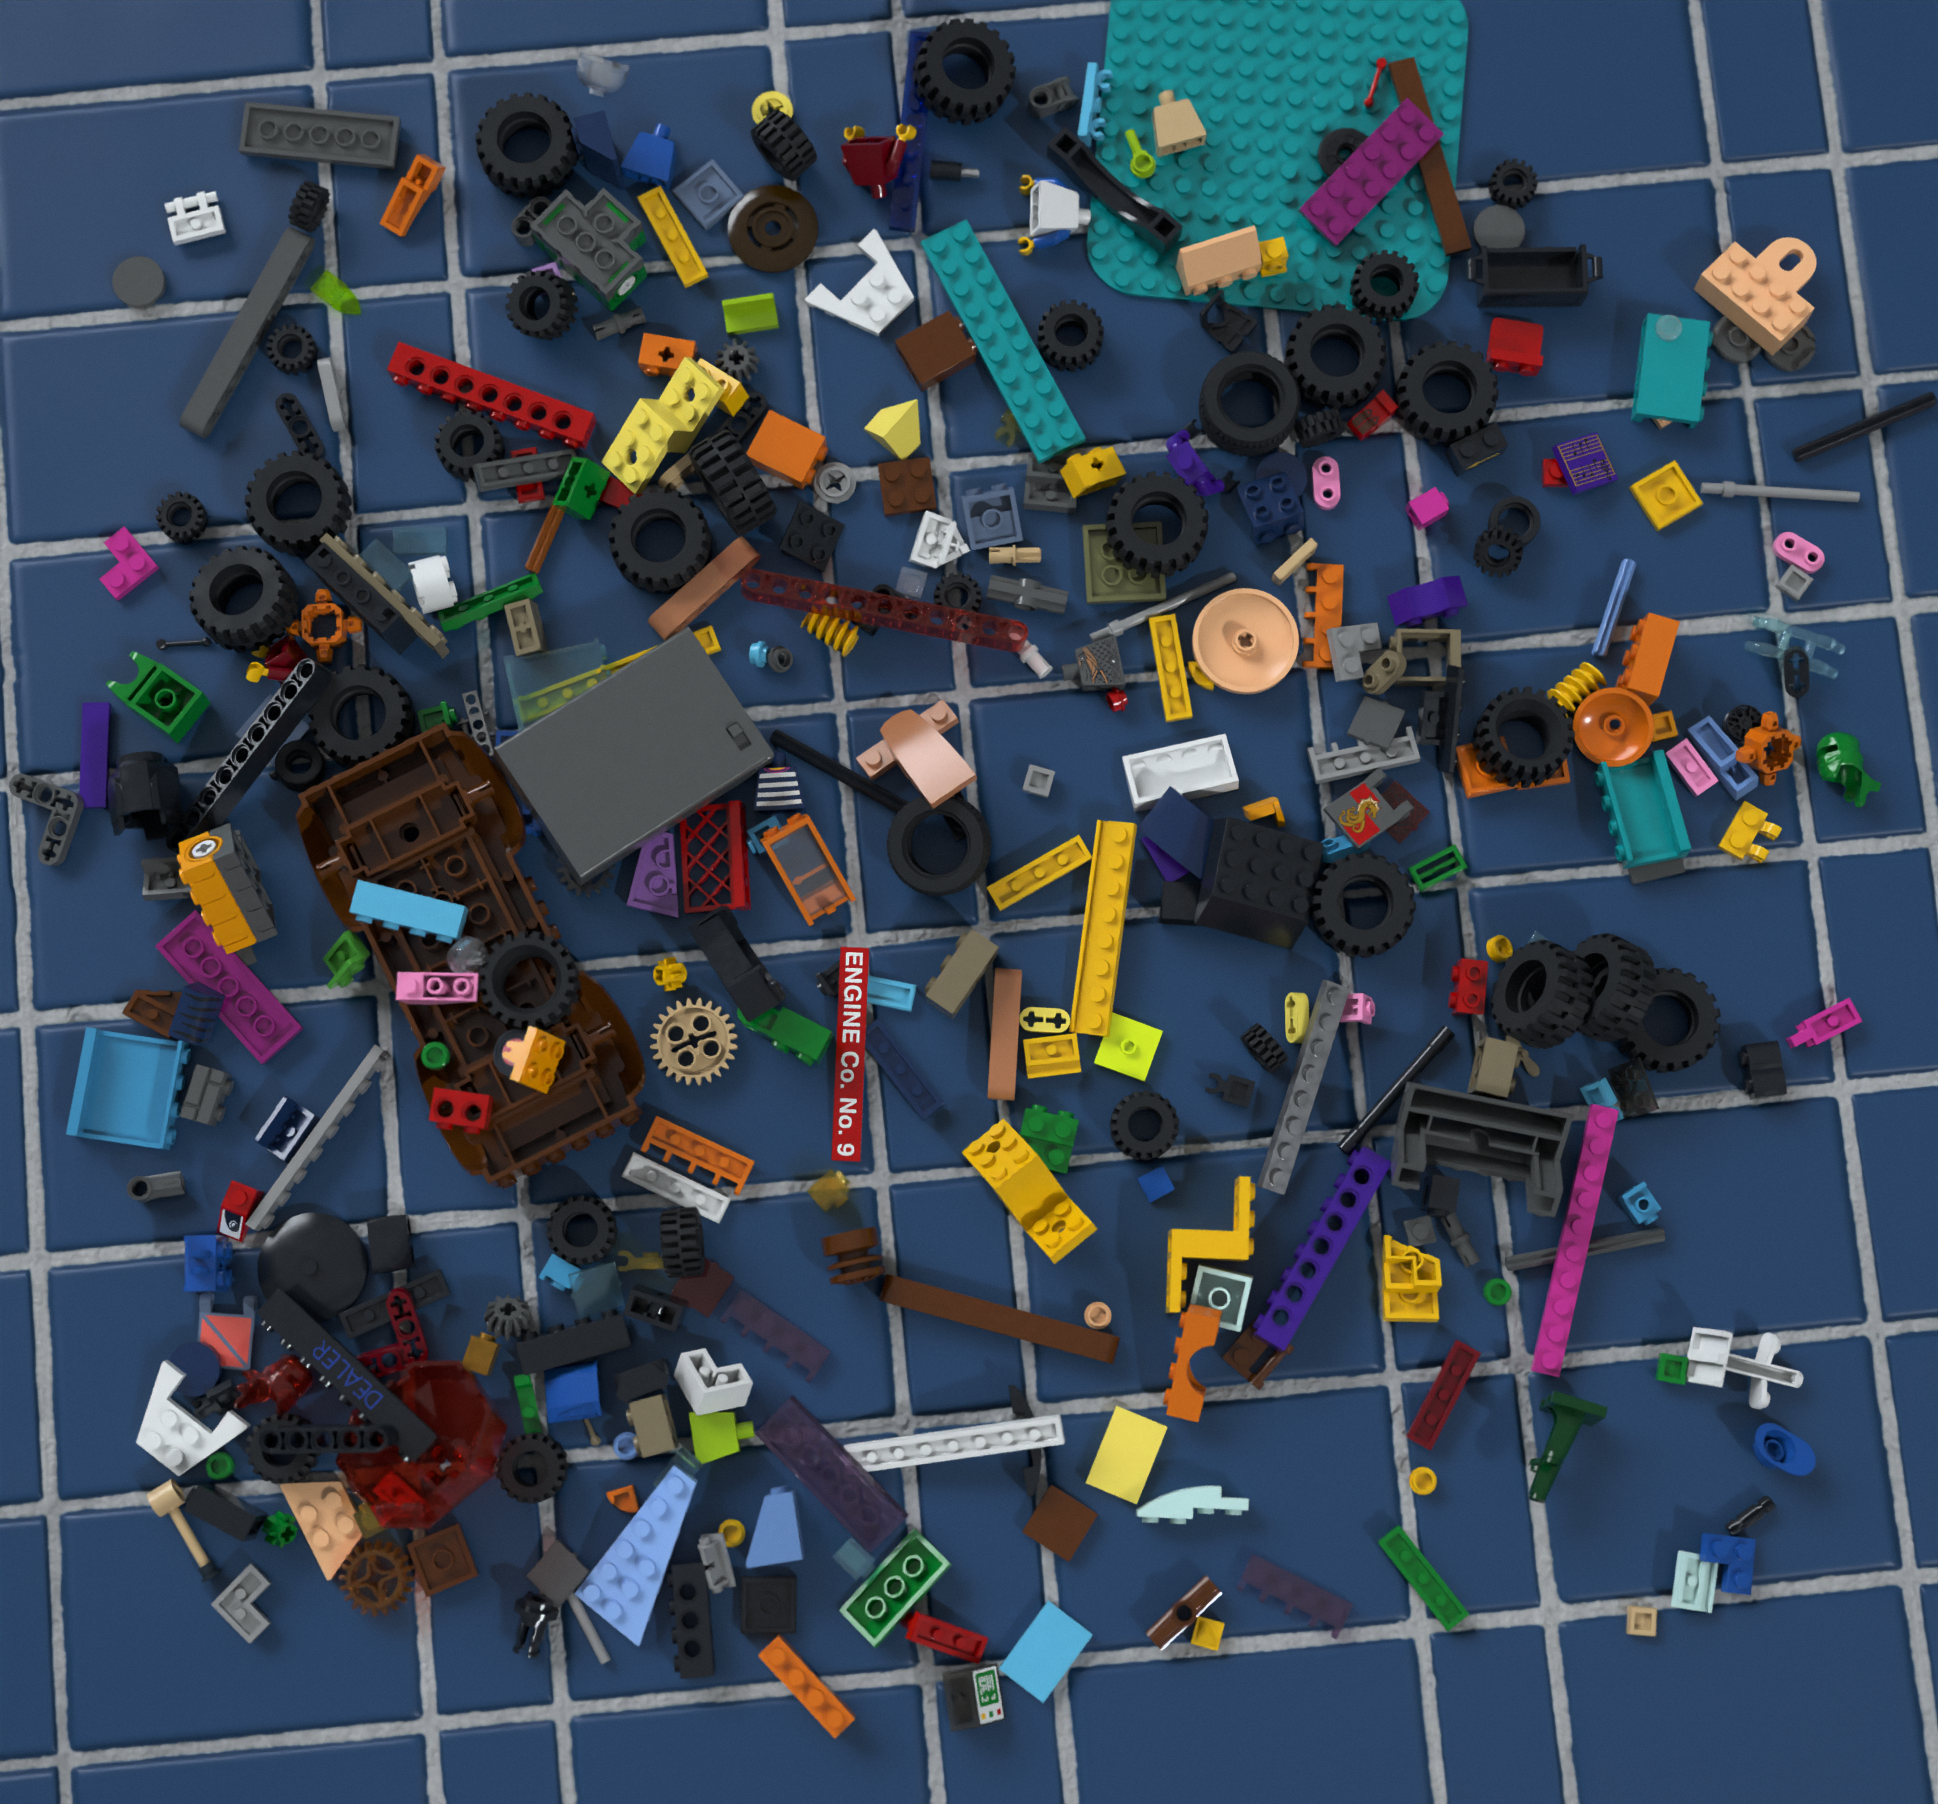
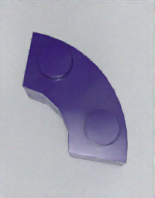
(1427, 601)

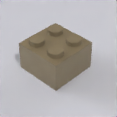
(1494, 1069)
(652, 1425)

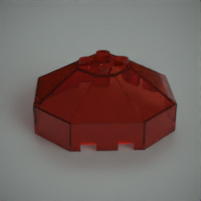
(471, 1433)

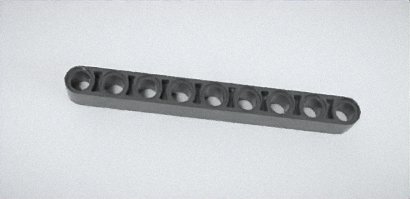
(247, 332)

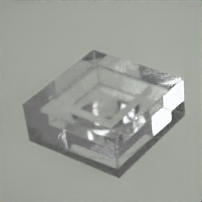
(911, 582)

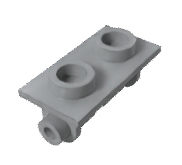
(716, 1556)

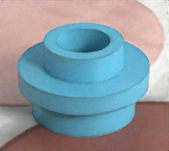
(759, 653)

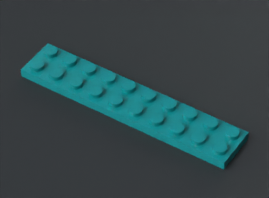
(1002, 341)

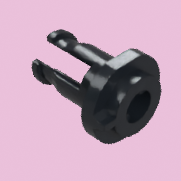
(535, 1613)

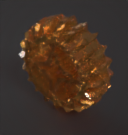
(381, 1589)

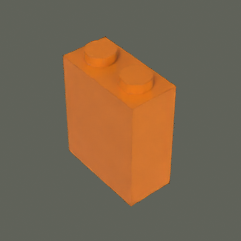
(787, 450)

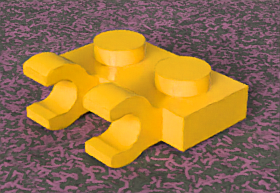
(1742, 831)

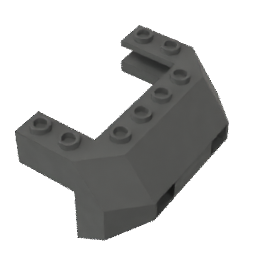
(1481, 1138)

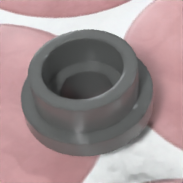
(785, 659)

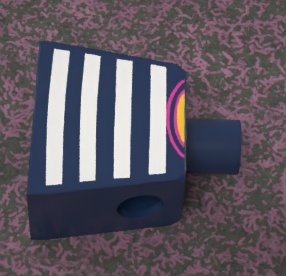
(778, 789)

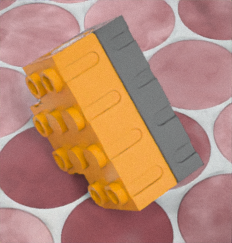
(227, 888)

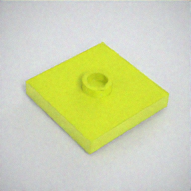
(1128, 1047)

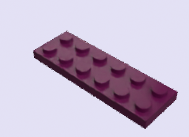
(1370, 172)
(249, 1005)

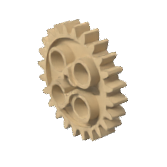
(685, 1018)

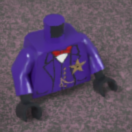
(1191, 466)

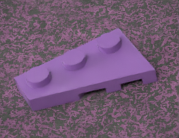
(655, 878)

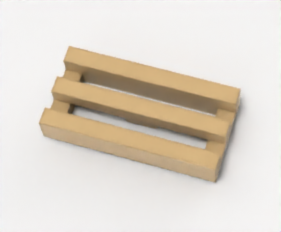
(1294, 562)

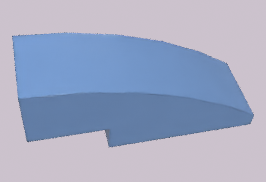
(1721, 758)

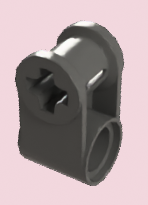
(1055, 94)

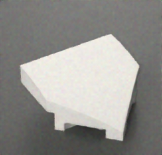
(937, 542)

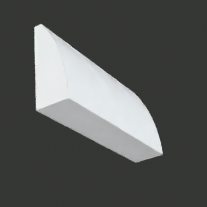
(1192, 768)

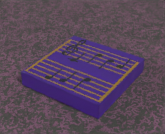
(1584, 463)

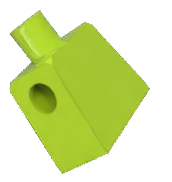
(718, 1434)

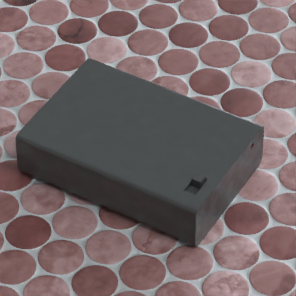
(633, 756)

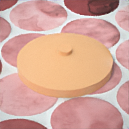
(1245, 641)

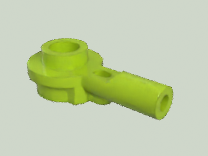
(1142, 163)

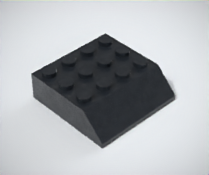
(1258, 882)

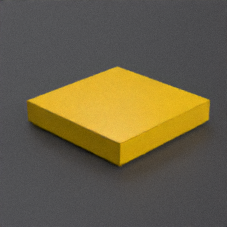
(1666, 495)

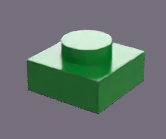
(1671, 1368)

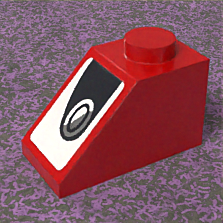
(237, 1209)

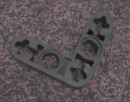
(59, 813)

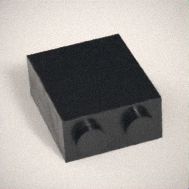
(225, 1511)

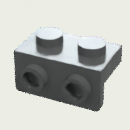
(163, 879)

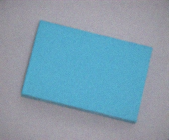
(1045, 1651)

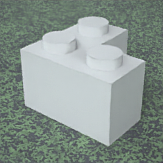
(710, 1387)

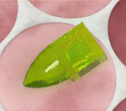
(336, 294)

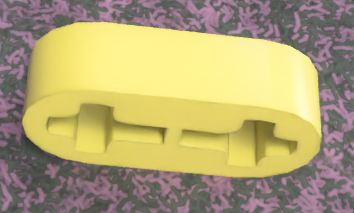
(1296, 1016)
(1043, 1027)

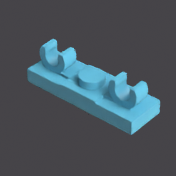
(1092, 104)

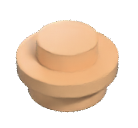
(1097, 1315)

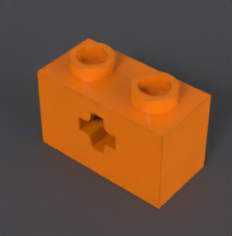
(657, 347)

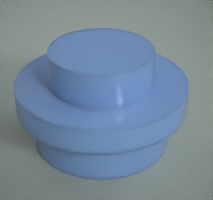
(624, 1446)

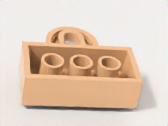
(1759, 292)

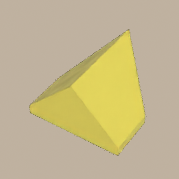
(897, 429)

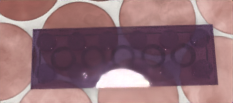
(831, 1474)

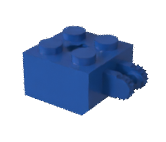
(207, 1263)

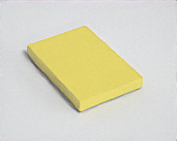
(1126, 1455)

